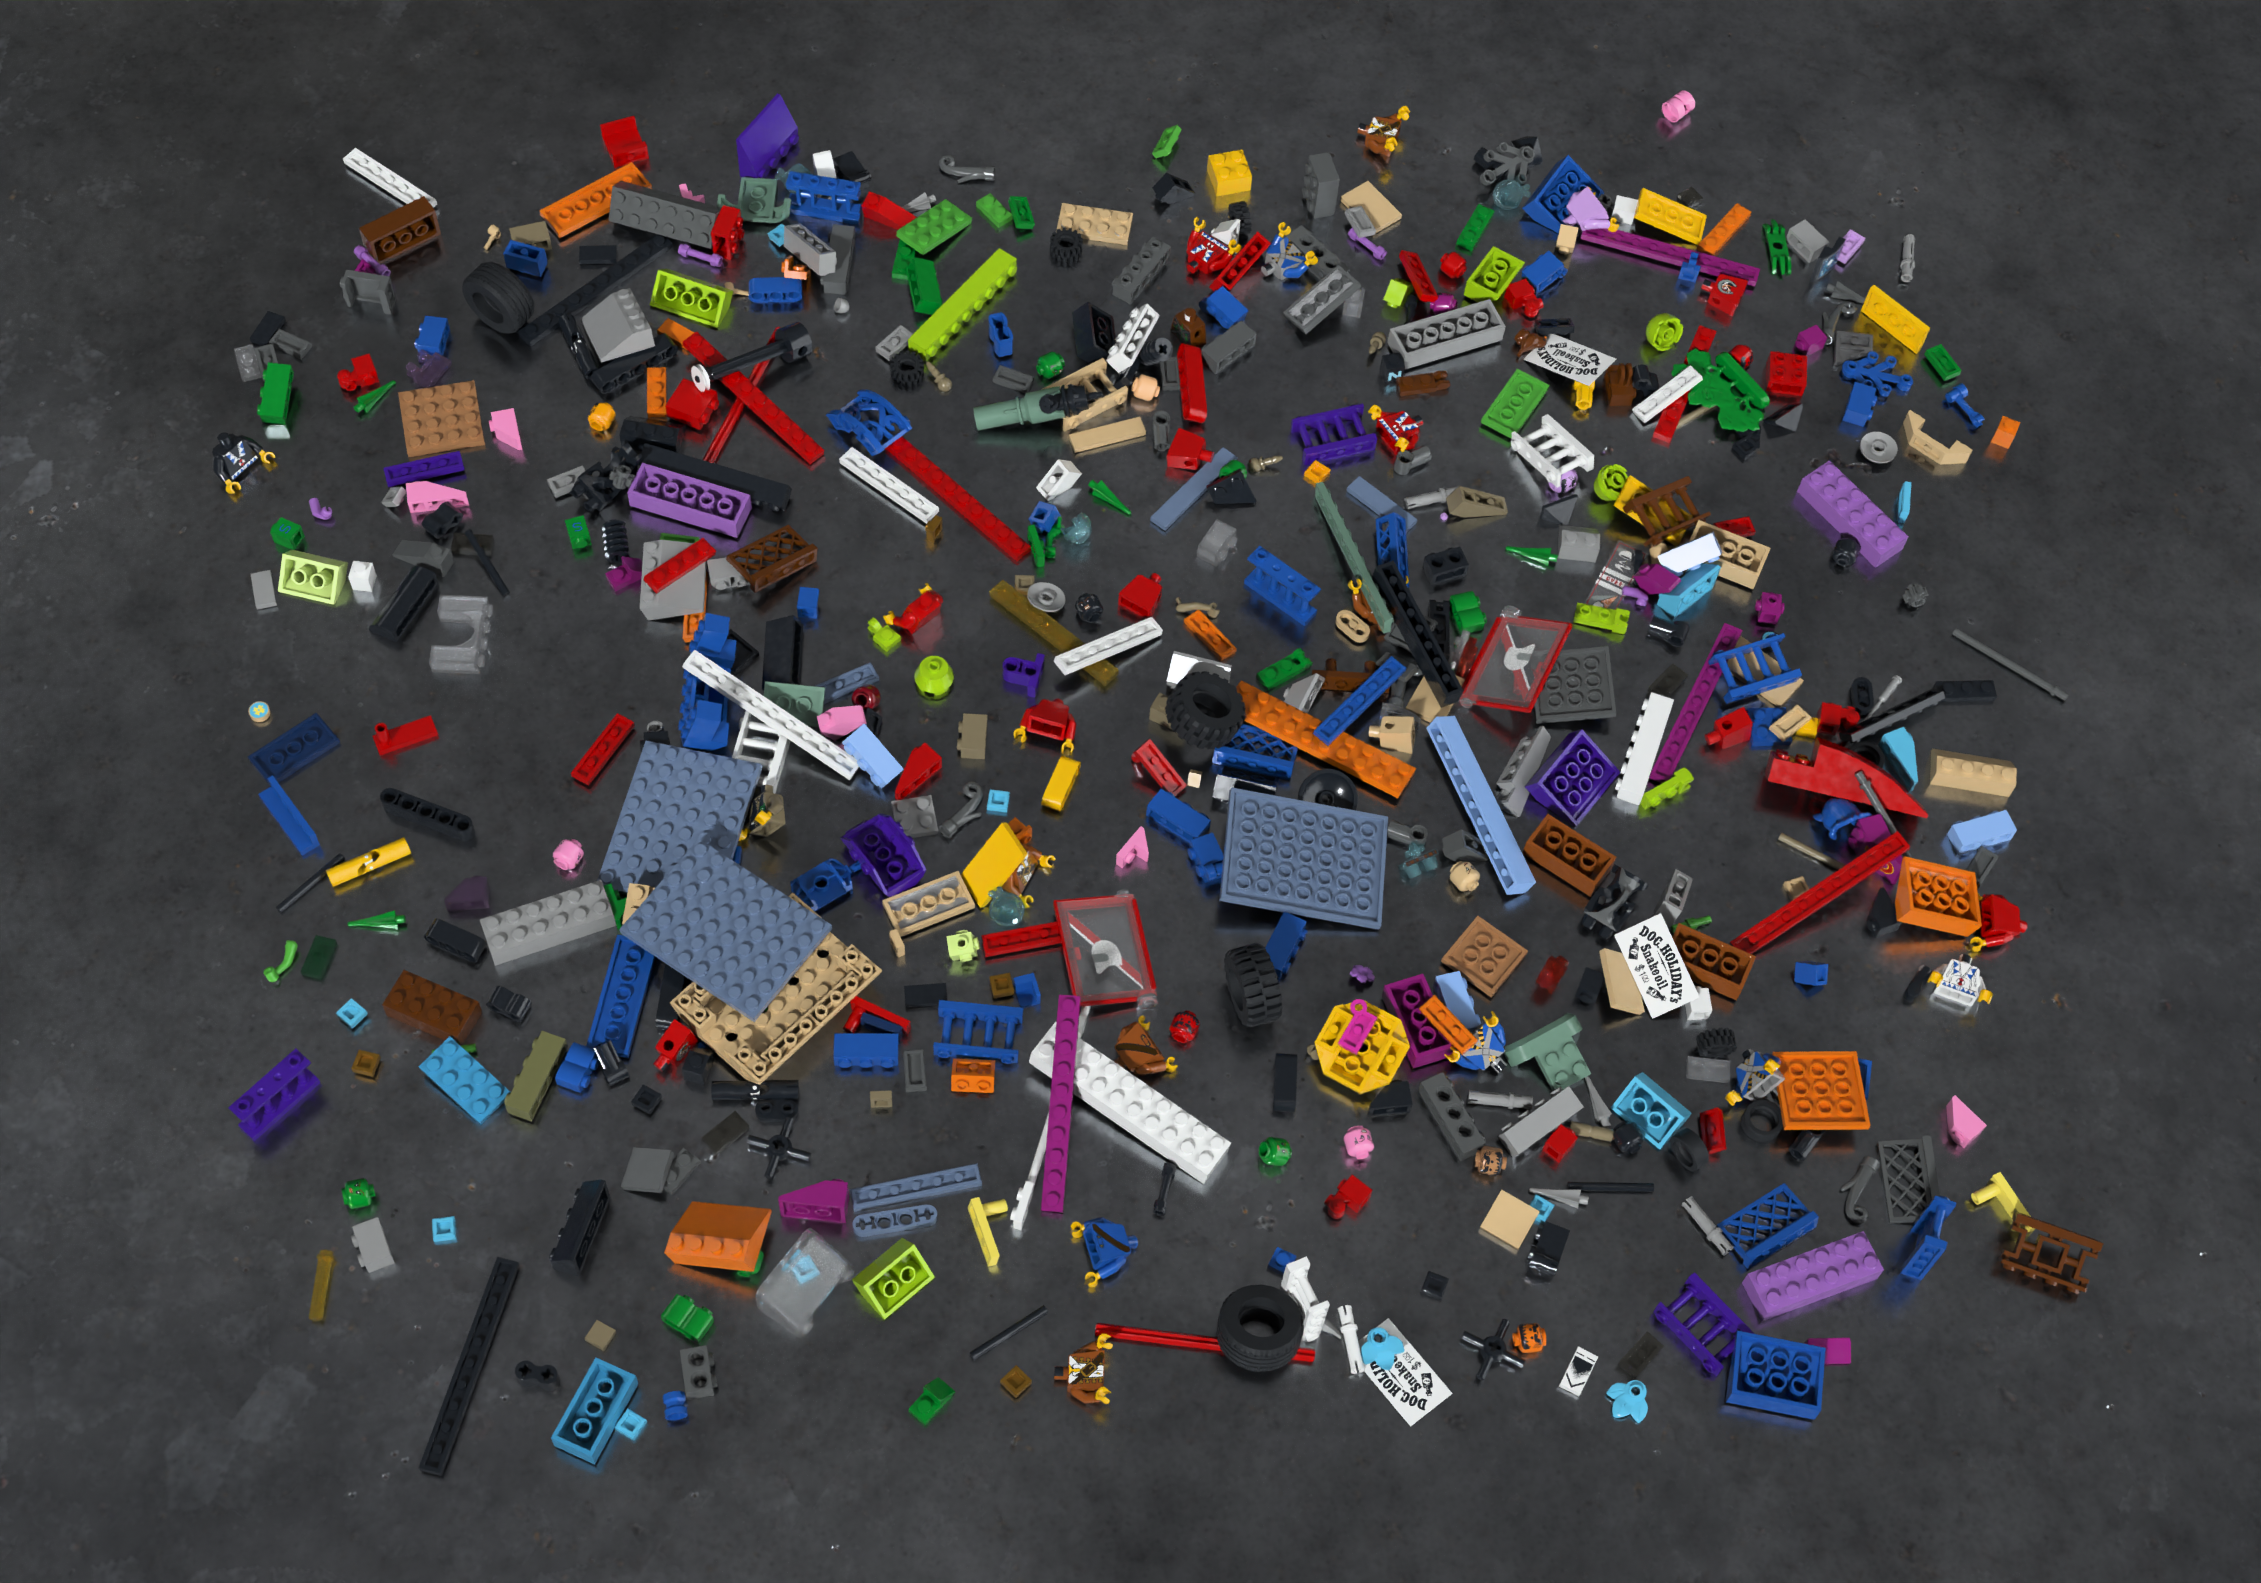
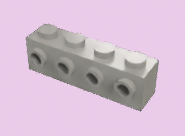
(810, 249)
(1540, 1121)

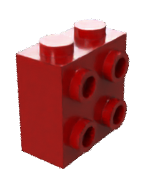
(727, 232)
(1786, 373)
(691, 405)

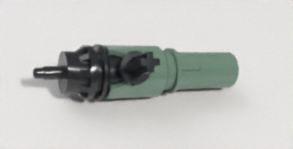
(1035, 407)

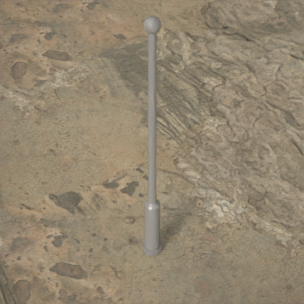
(1883, 697)

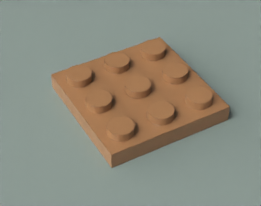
(1484, 956)

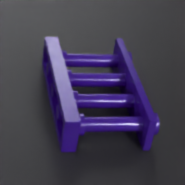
(1337, 449)
(274, 1094)
(1710, 1304)

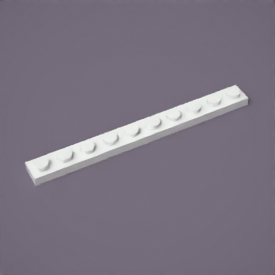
(771, 714)

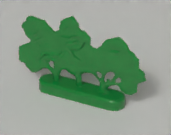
(1717, 391)

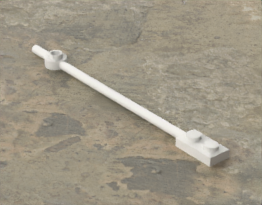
(1025, 1194)

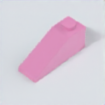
(429, 496)

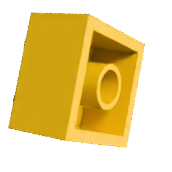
(1229, 172)

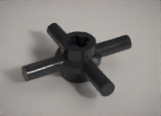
(782, 1153)
(1490, 1356)

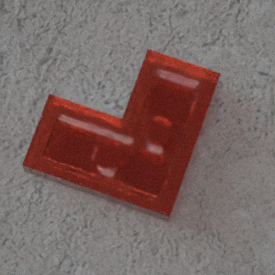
(1467, 656)

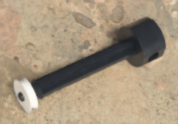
(790, 342)

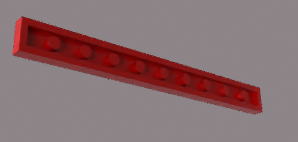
(756, 400)
(959, 498)
(1821, 894)

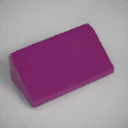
(1837, 1349)

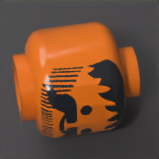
(1529, 1338)

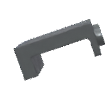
(368, 288)

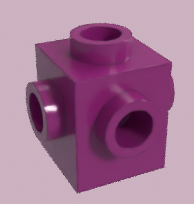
(1769, 607)

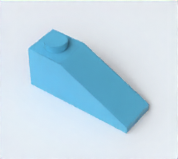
(1900, 751)

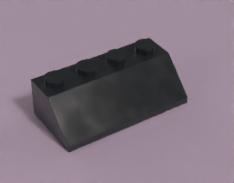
(580, 1227)

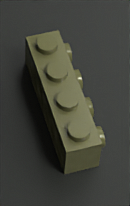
(536, 1075)

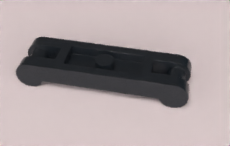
(1442, 629)

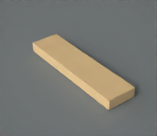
(1107, 434)

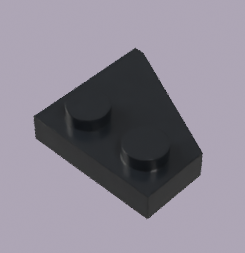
(1231, 489)

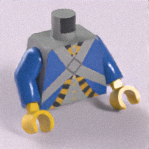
(1285, 258)
(1487, 1049)
(1755, 1076)

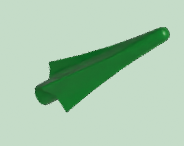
(367, 401)
(1102, 491)
(1541, 555)
(385, 920)

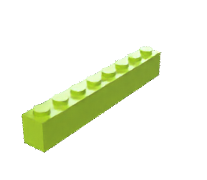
(962, 304)

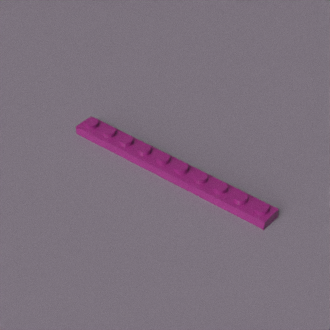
(1670, 253)
(1693, 707)
(1061, 1103)

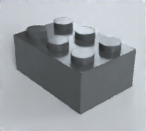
(1321, 185)

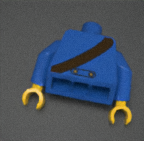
(1106, 1246)

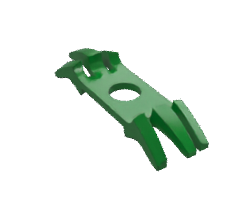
(1777, 254)

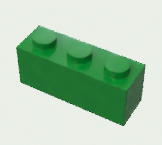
(923, 286)
(275, 393)

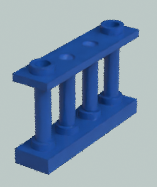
(1276, 593)
(1753, 687)
(983, 1012)
(1928, 1244)

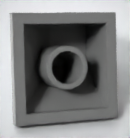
(1304, 692)

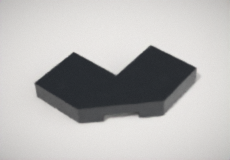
(1749, 444)

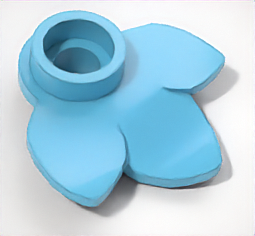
(1382, 1351)
(1628, 1403)

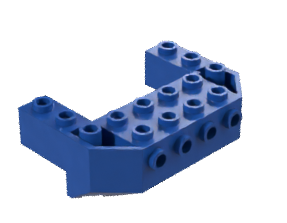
(703, 707)

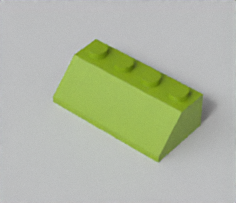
(690, 297)

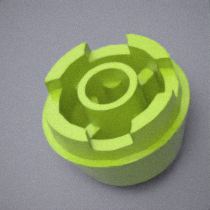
(1610, 482)
(934, 675)

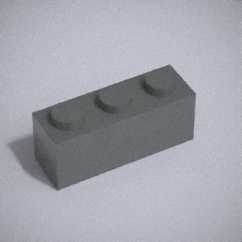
(1228, 347)

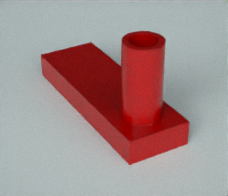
(403, 735)
(1158, 767)
(860, 1005)

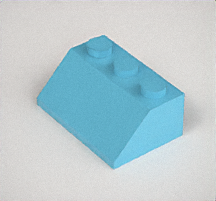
(1689, 590)
(1651, 1109)

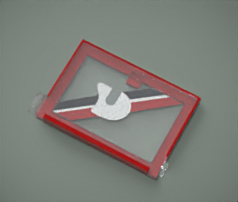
(1514, 662)
(1106, 950)

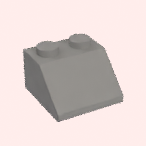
(1578, 543)

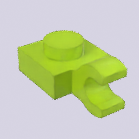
(885, 636)

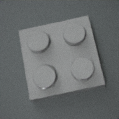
(916, 816)

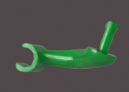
(1049, 550)

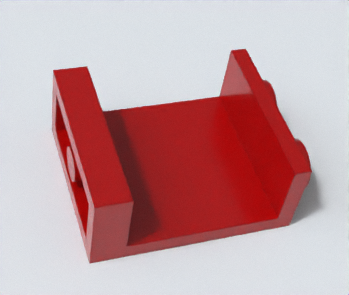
(623, 141)

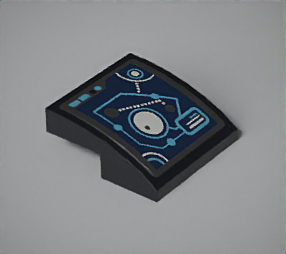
(1827, 260)

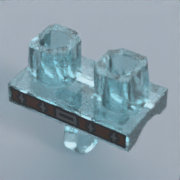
(1428, 859)

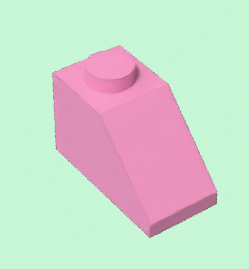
(506, 427)
(841, 721)
(1962, 1122)

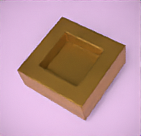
(933, 528)
(1001, 985)
(366, 1063)
(1016, 1381)

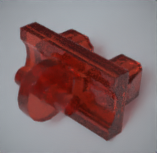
(1552, 973)

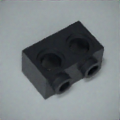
(1445, 568)

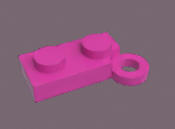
(1358, 1028)

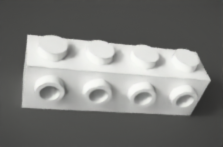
(1132, 337)

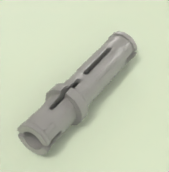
(1907, 263)
(1429, 498)
(1499, 1099)
(1713, 1233)

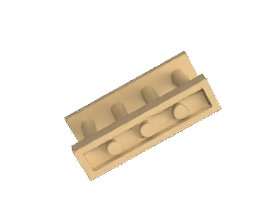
(1083, 377)

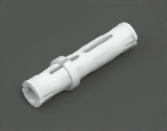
(1351, 1340)

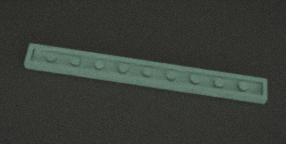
(1355, 561)

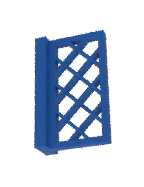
(1253, 760)
(1781, 1237)

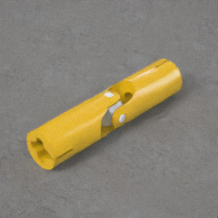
(354, 867)

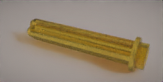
(325, 1259)

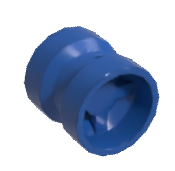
(675, 1405)

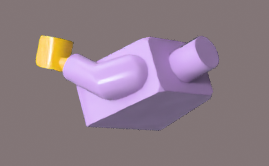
(1588, 212)

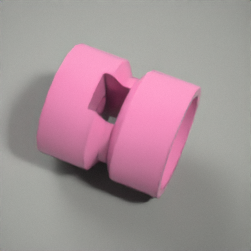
(1678, 106)

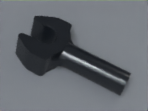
(1636, 561)

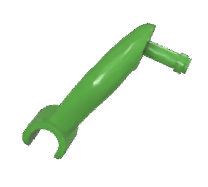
(290, 951)

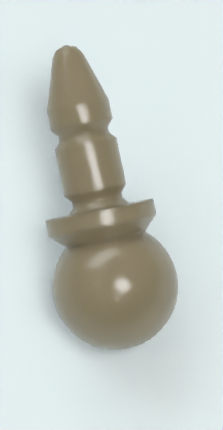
(1378, 339)
(943, 383)
(1256, 464)

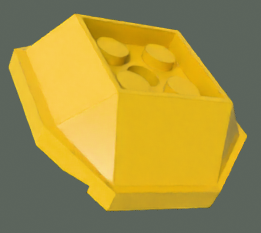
(1367, 1069)

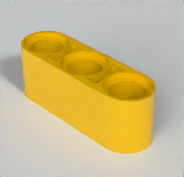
(1061, 783)

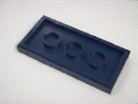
(294, 749)

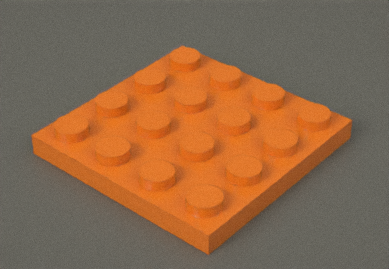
(1822, 1091)

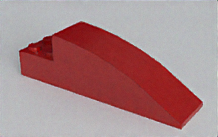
(1833, 773)

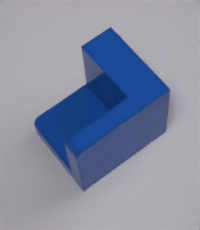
(808, 602)
(1811, 973)
(1027, 990)

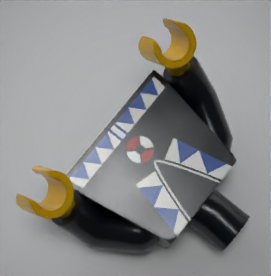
(234, 456)

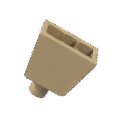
(1395, 733)

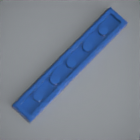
(1359, 701)

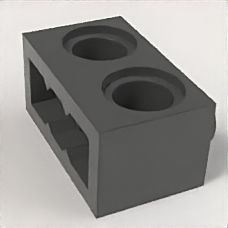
(693, 1373)

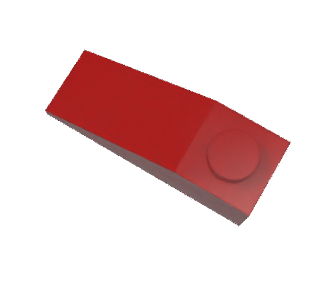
(885, 211)
(920, 766)

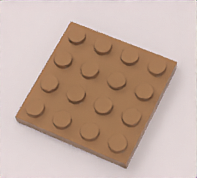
(441, 418)

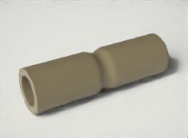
(1592, 1131)

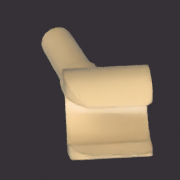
(495, 234)
(729, 285)

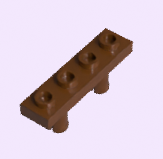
(1345, 680)

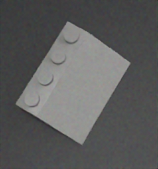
(618, 326)
(681, 597)

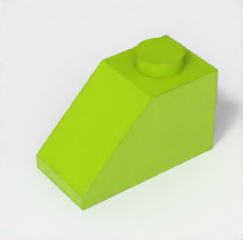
(1397, 292)

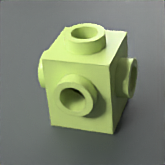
(963, 946)

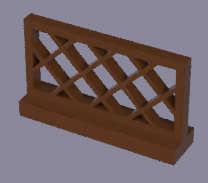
(781, 567)

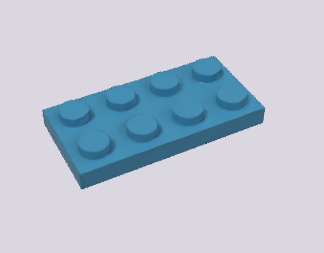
(464, 1080)

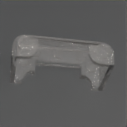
(803, 1282)

